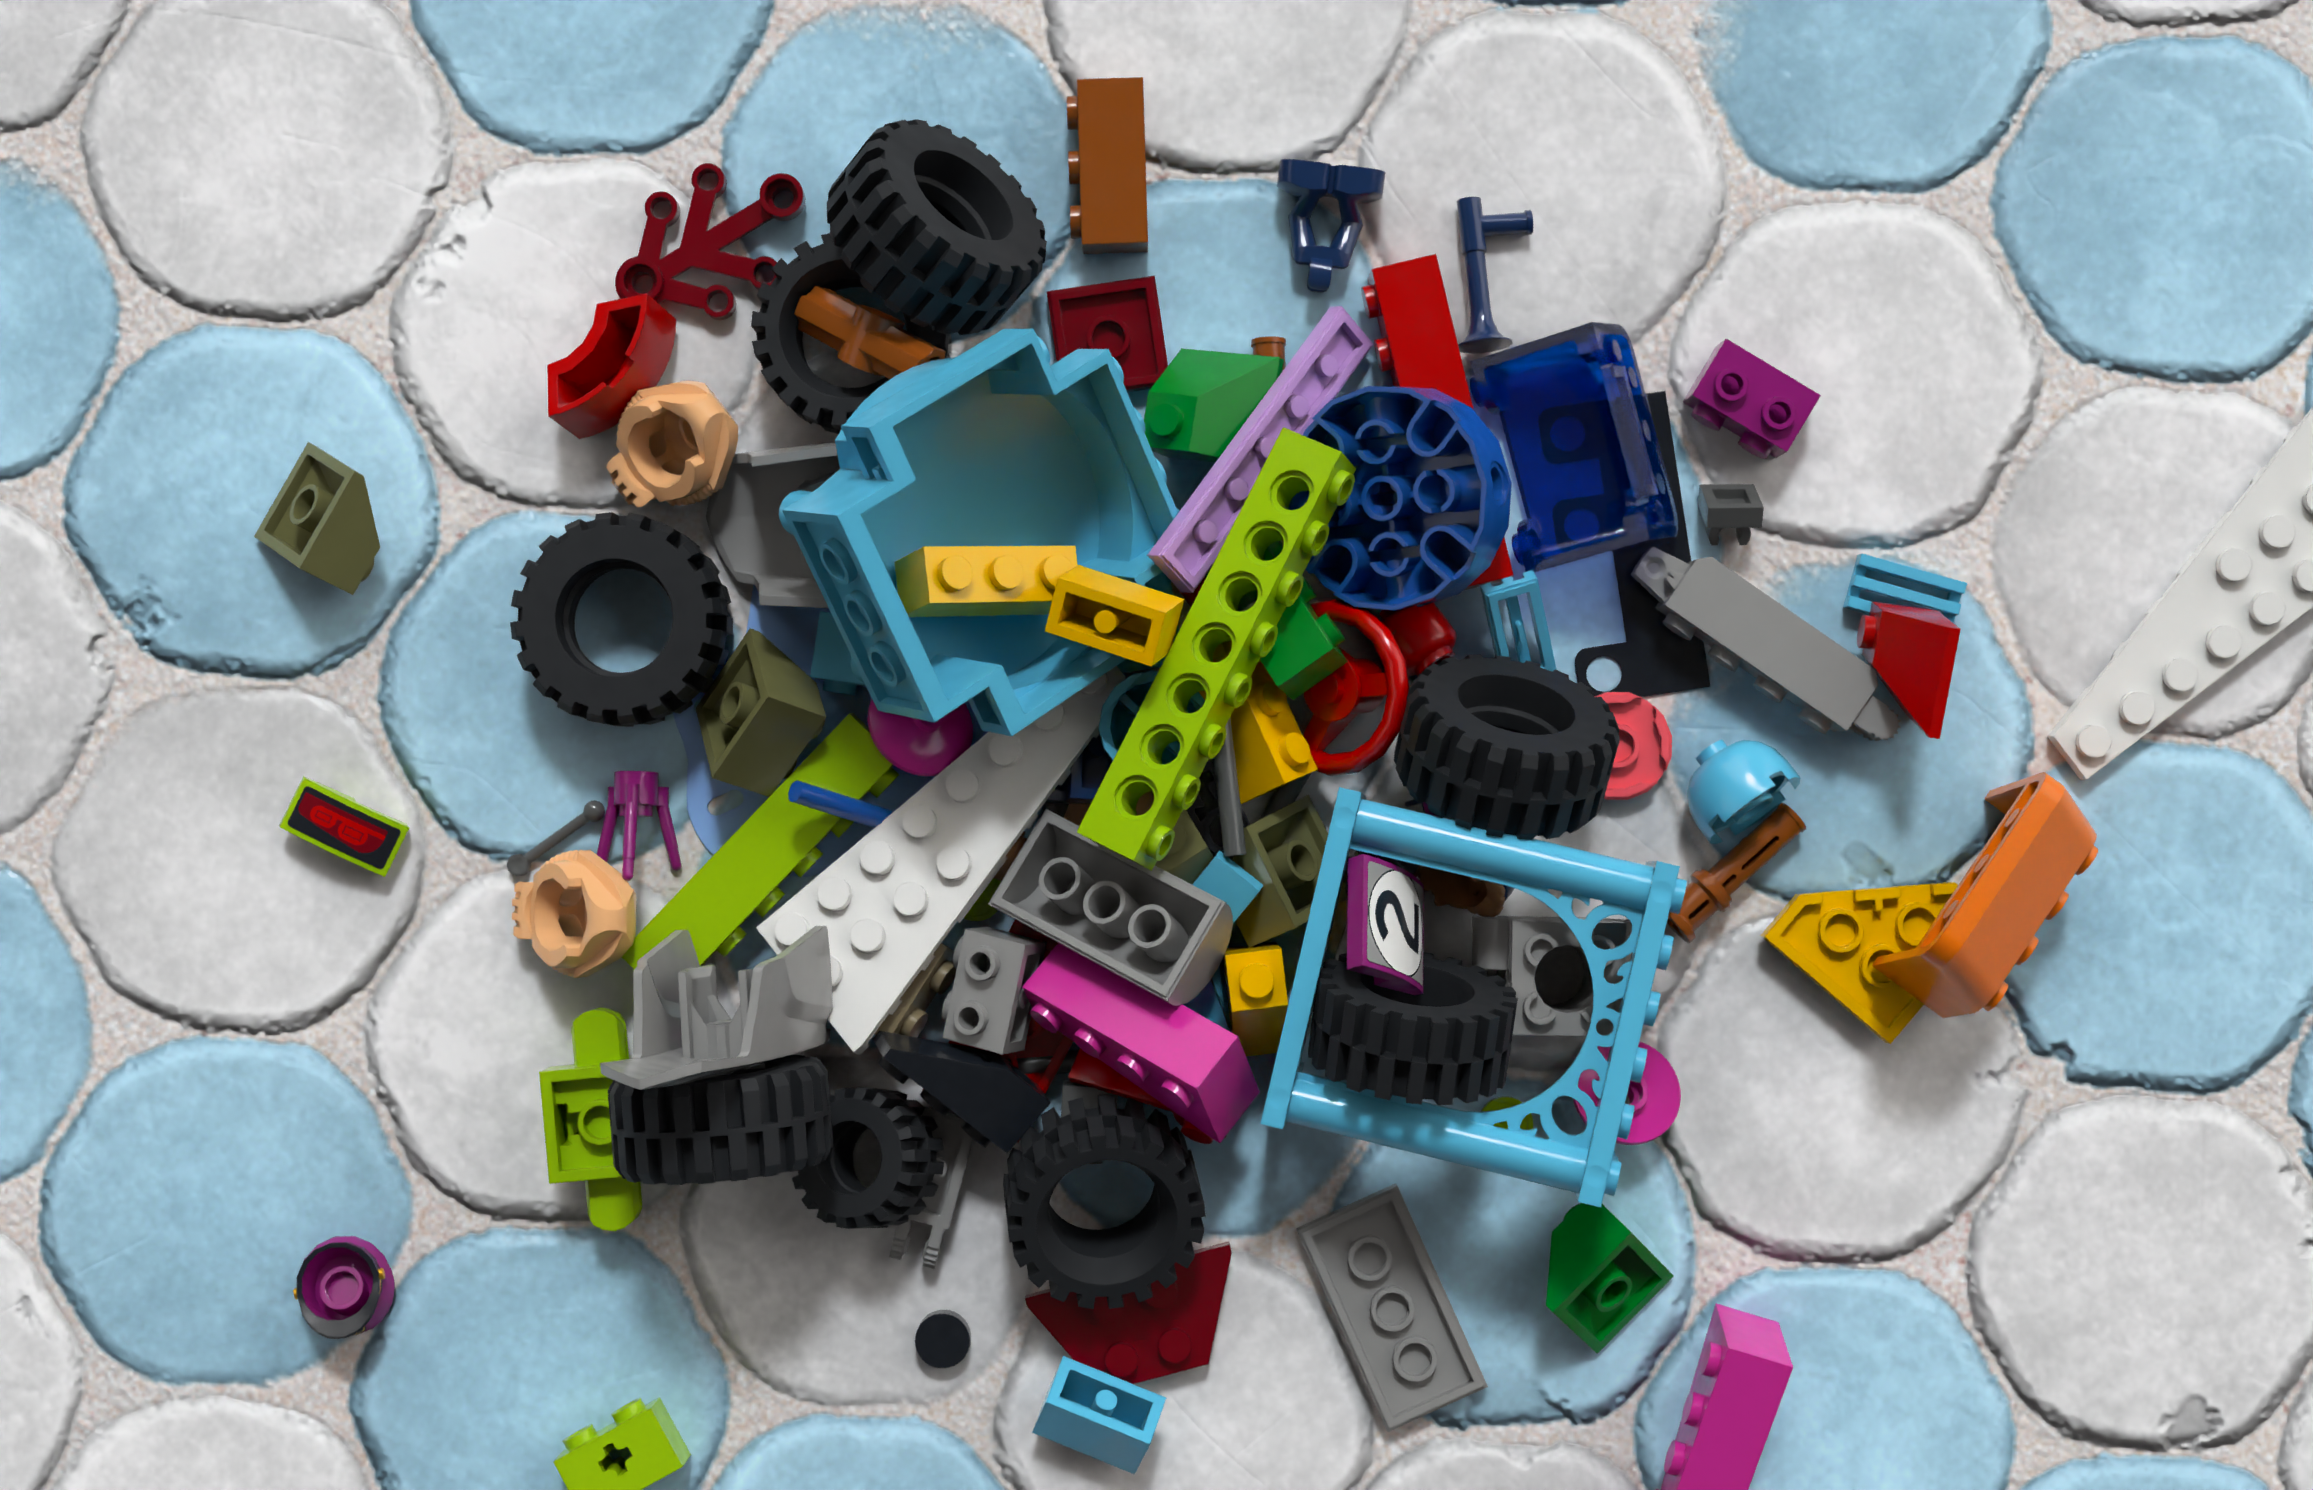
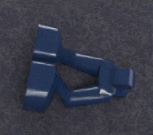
(1316, 180)

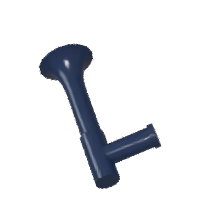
(1474, 226)

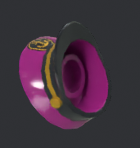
(344, 1287)

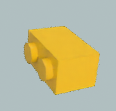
(1114, 615)

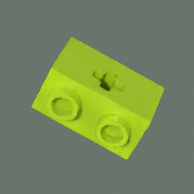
(647, 1433)

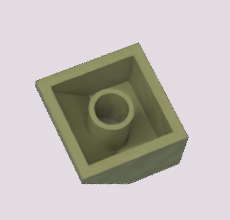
(758, 716)

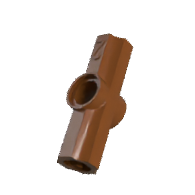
(862, 334)

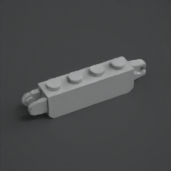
(1767, 642)

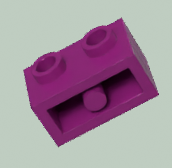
(1750, 400)

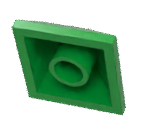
(1205, 401)
(1599, 1274)

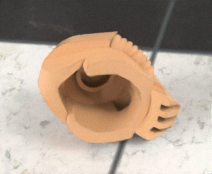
(673, 445)
(576, 913)

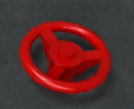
(1356, 690)

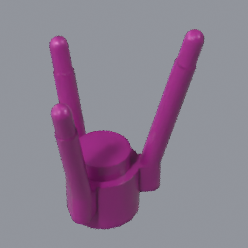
(634, 797)

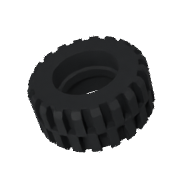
(935, 227)
(550, 605)
(1506, 746)
(724, 1125)

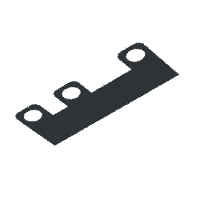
(1654, 656)

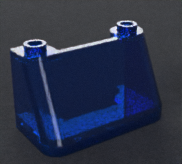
(1578, 445)

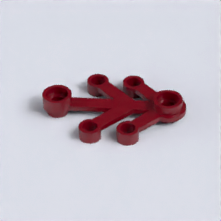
(701, 246)

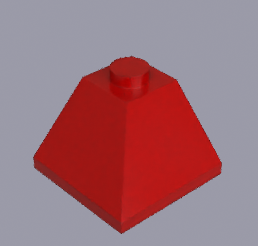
(1912, 658)

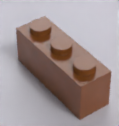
(1109, 165)

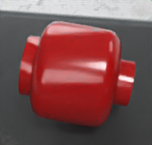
(1421, 635)

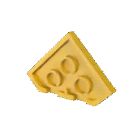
(1844, 931)

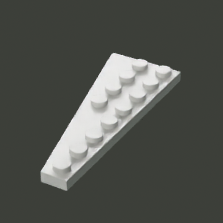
(2224, 605)
(931, 861)

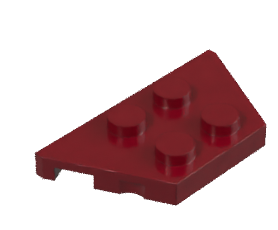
(1147, 1337)

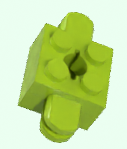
(579, 1120)

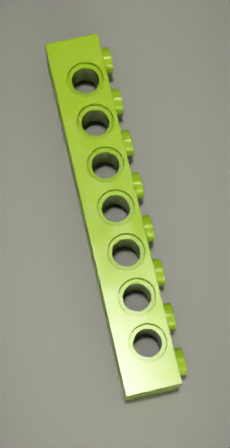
(1291, 467)

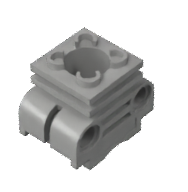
(1516, 947)

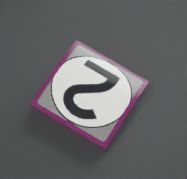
(1385, 924)

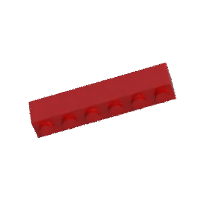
(1421, 346)

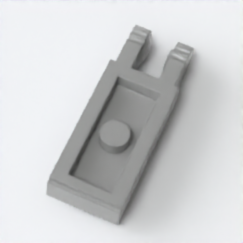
(941, 1206)

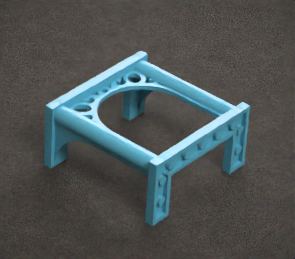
(1469, 1138)

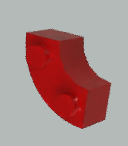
(617, 358)

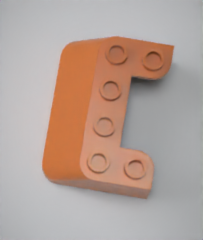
(1999, 901)

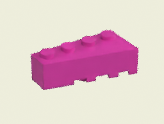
(1155, 1045)

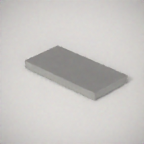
(1391, 1307)

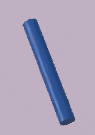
(837, 804)

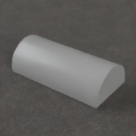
(1116, 911)

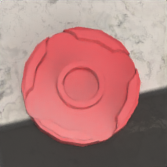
(1642, 747)

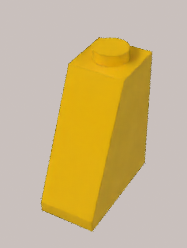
(1256, 996)

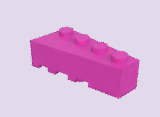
(1729, 1404)

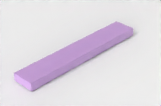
(1298, 394)

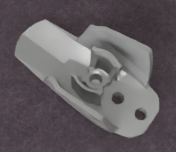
(689, 1036)

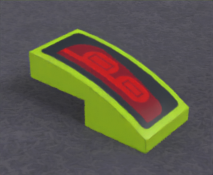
(344, 826)

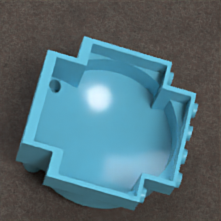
(981, 457)

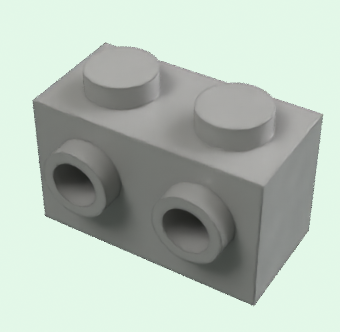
(987, 994)

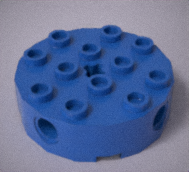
(1448, 497)

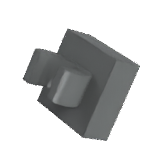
(1730, 507)

